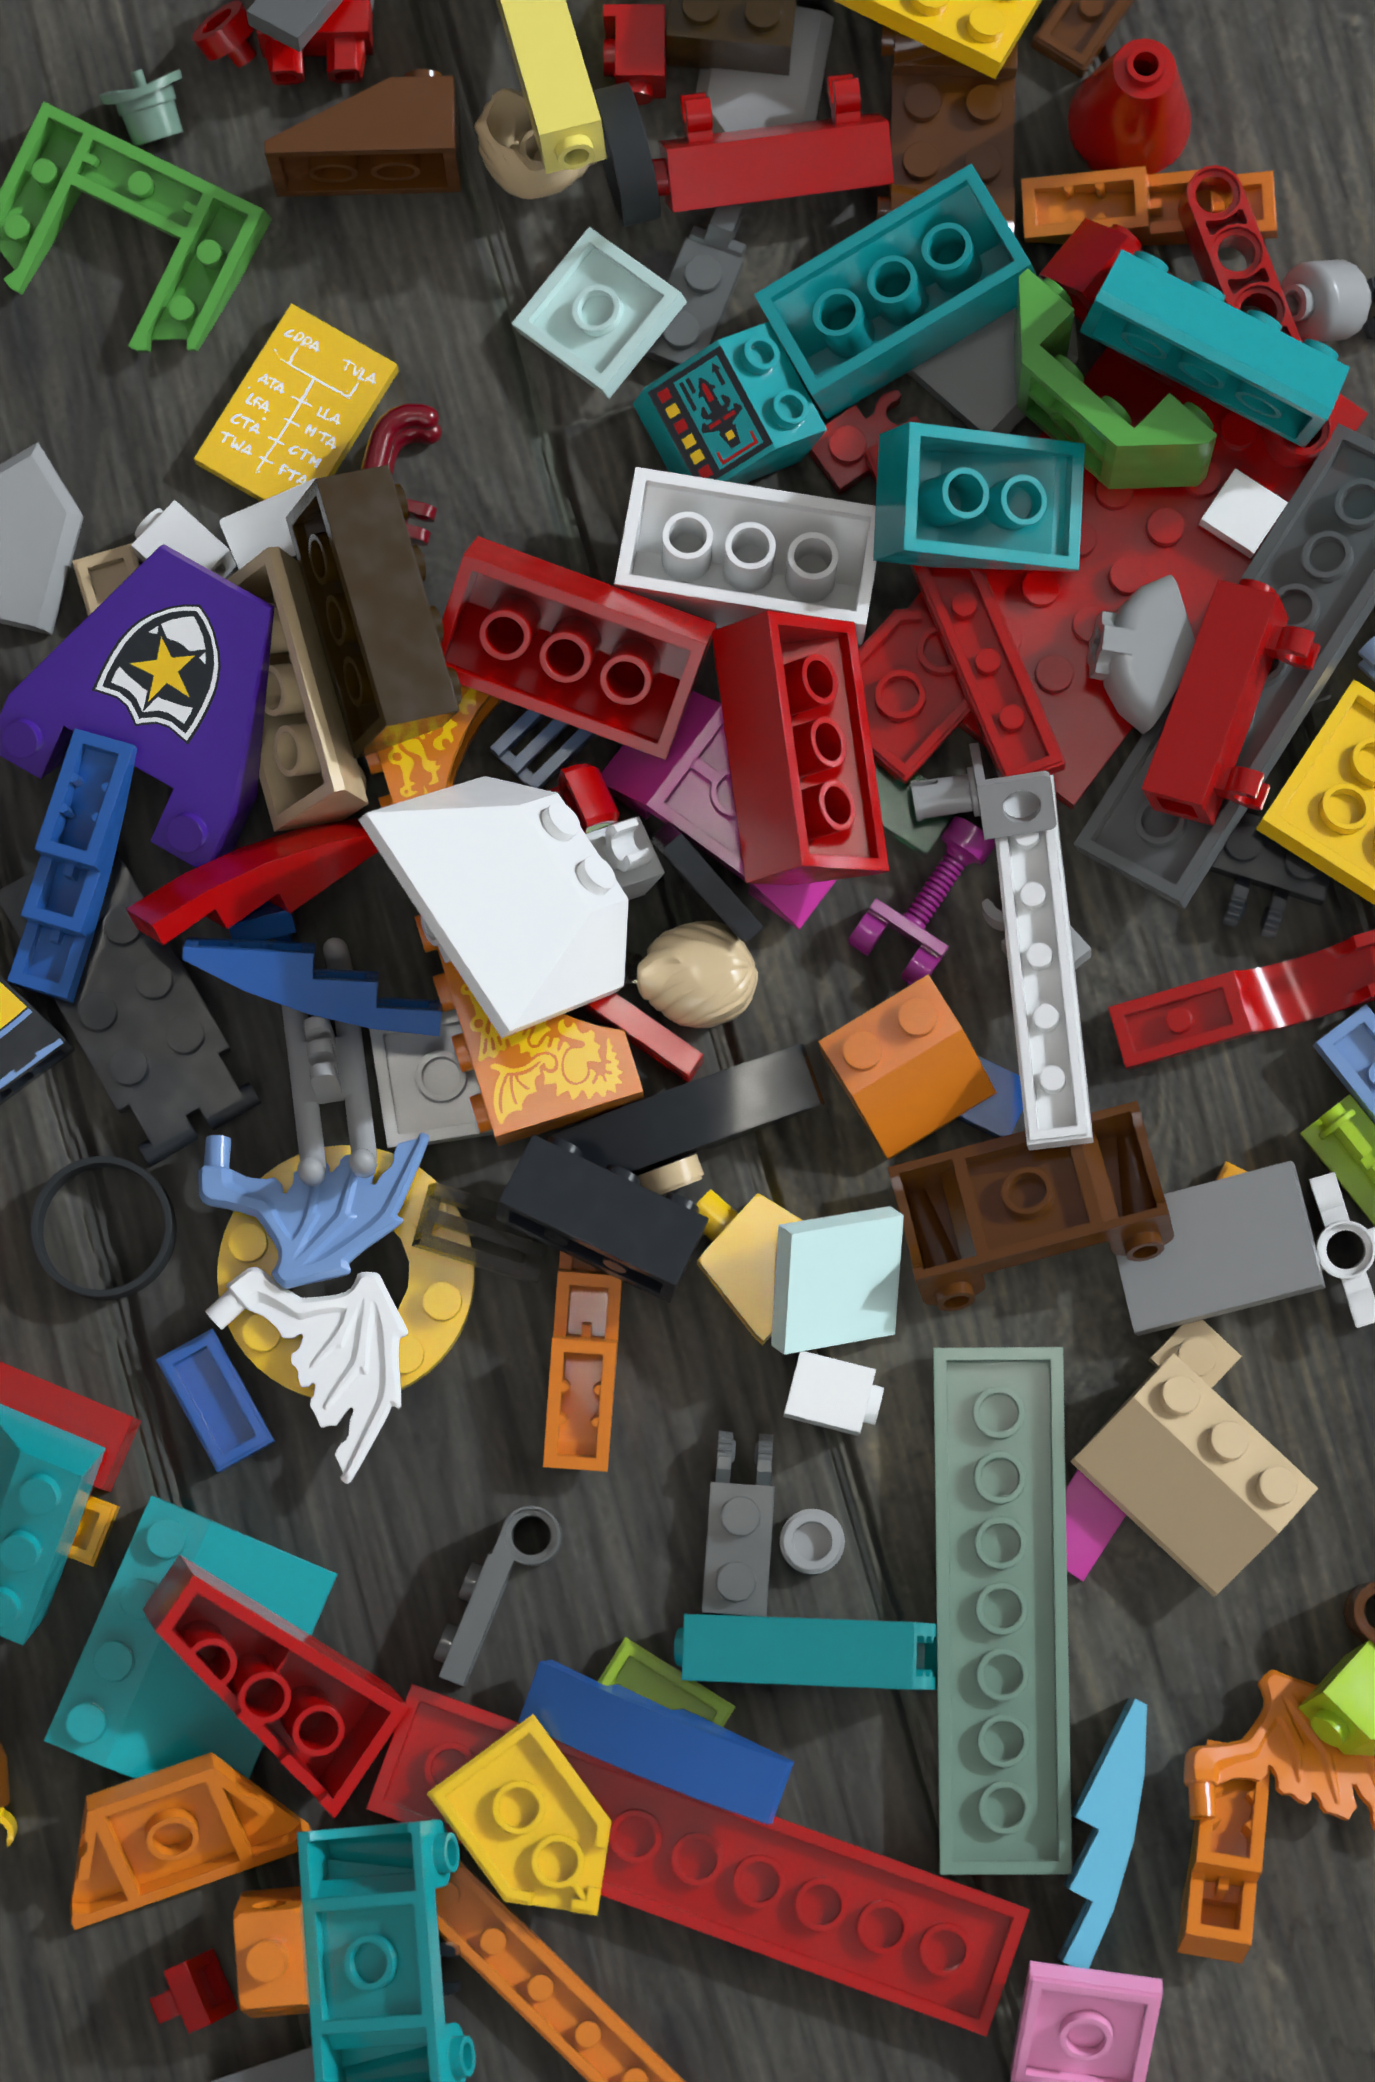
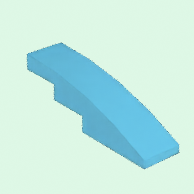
(1111, 1807)

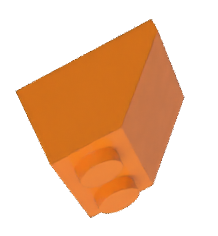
(907, 1067)

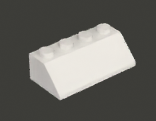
(746, 550)

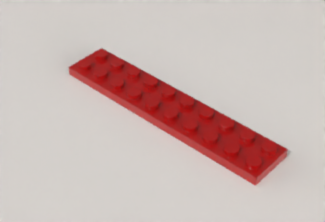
(747, 1880)

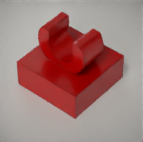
(195, 1992)

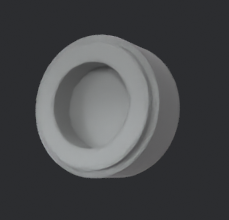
(812, 1541)

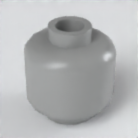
(1327, 299)

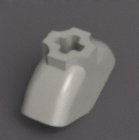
(1142, 651)

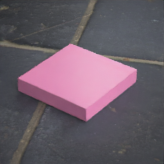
(1085, 2025)

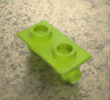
(1346, 1146)

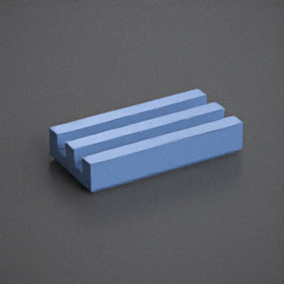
(553, 765)

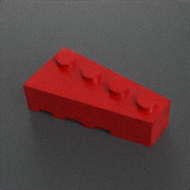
(287, 1687)

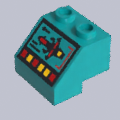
(731, 410)

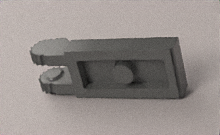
(739, 1534)

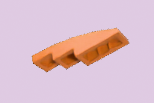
(1133, 200)
(582, 1367)

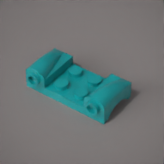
(379, 1953)

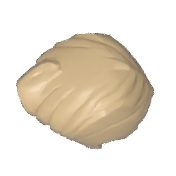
(512, 150)
(698, 975)

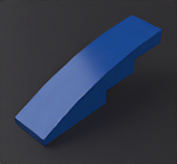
(74, 864)
(288, 976)
(658, 1742)

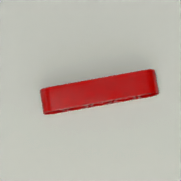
(1251, 287)

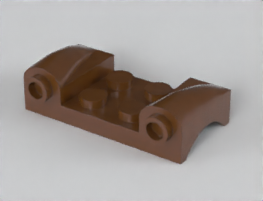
(945, 121)
(1013, 1205)

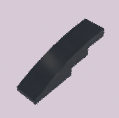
(700, 1113)

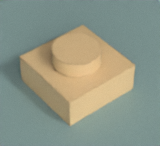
(1200, 1350)

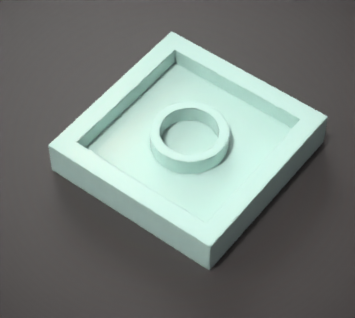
(599, 312)
(836, 1279)

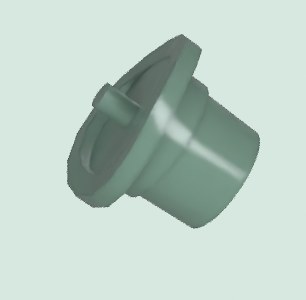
(149, 108)

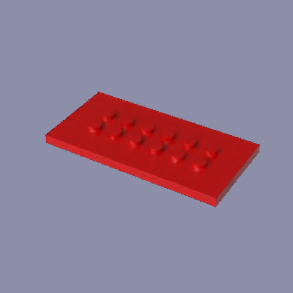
(1124, 544)

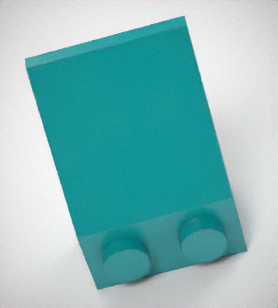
(978, 499)

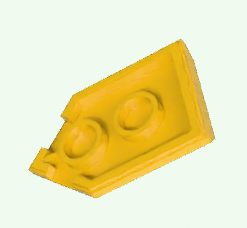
(529, 1821)

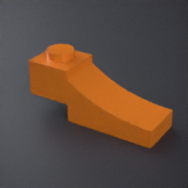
(1225, 1873)

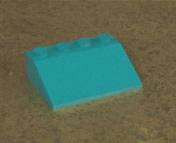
(131, 1694)

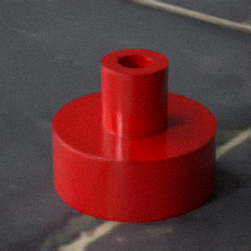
(226, 34)

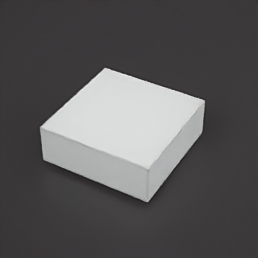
(1243, 513)

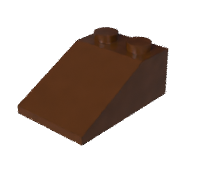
(380, 141)

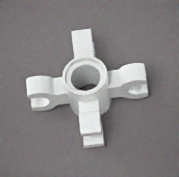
(1336, 1219)

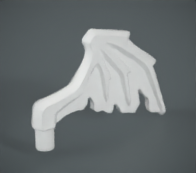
(344, 1350)

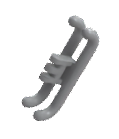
(326, 1072)

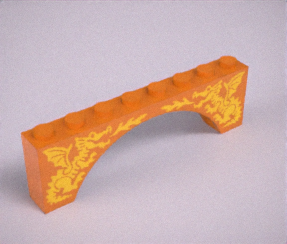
(542, 1073)

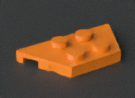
(174, 1836)

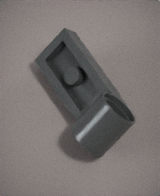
(483, 1592)

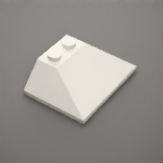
(509, 896)

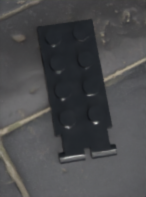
(145, 1025)

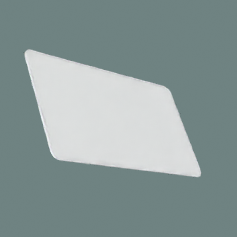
(262, 525)

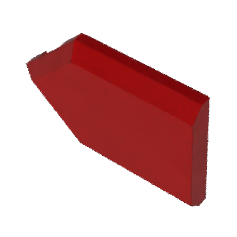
(909, 692)

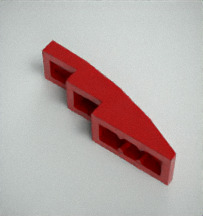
(276, 870)

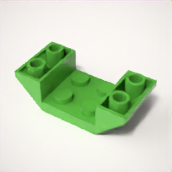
(1162, 451)

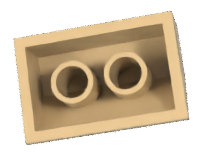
(1194, 1475)

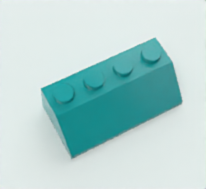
(897, 291)
(1216, 347)

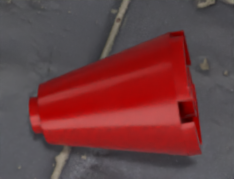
(1131, 110)

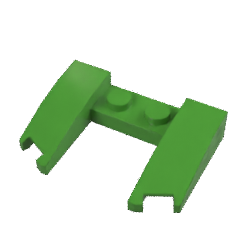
(213, 226)

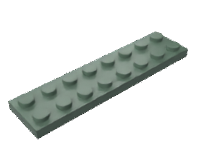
(1001, 1611)

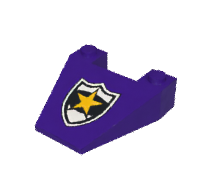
(180, 675)

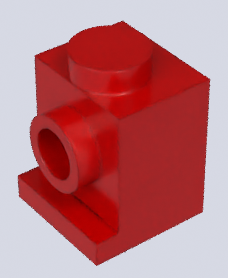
(636, 48)

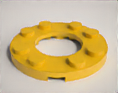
(432, 1307)

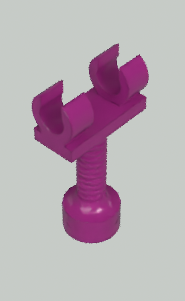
(964, 846)

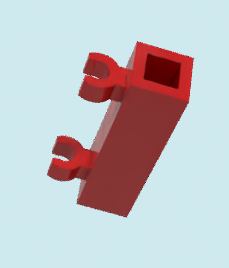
(774, 160)
(1218, 700)

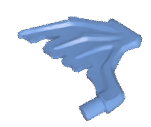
(319, 1225)

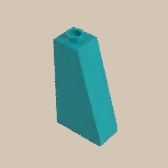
(807, 1651)

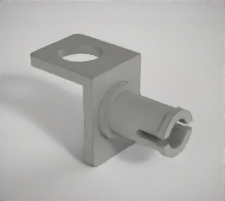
(986, 799)

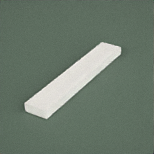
(1043, 982)

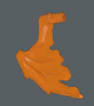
(1292, 1752)

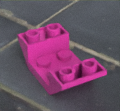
(697, 799)

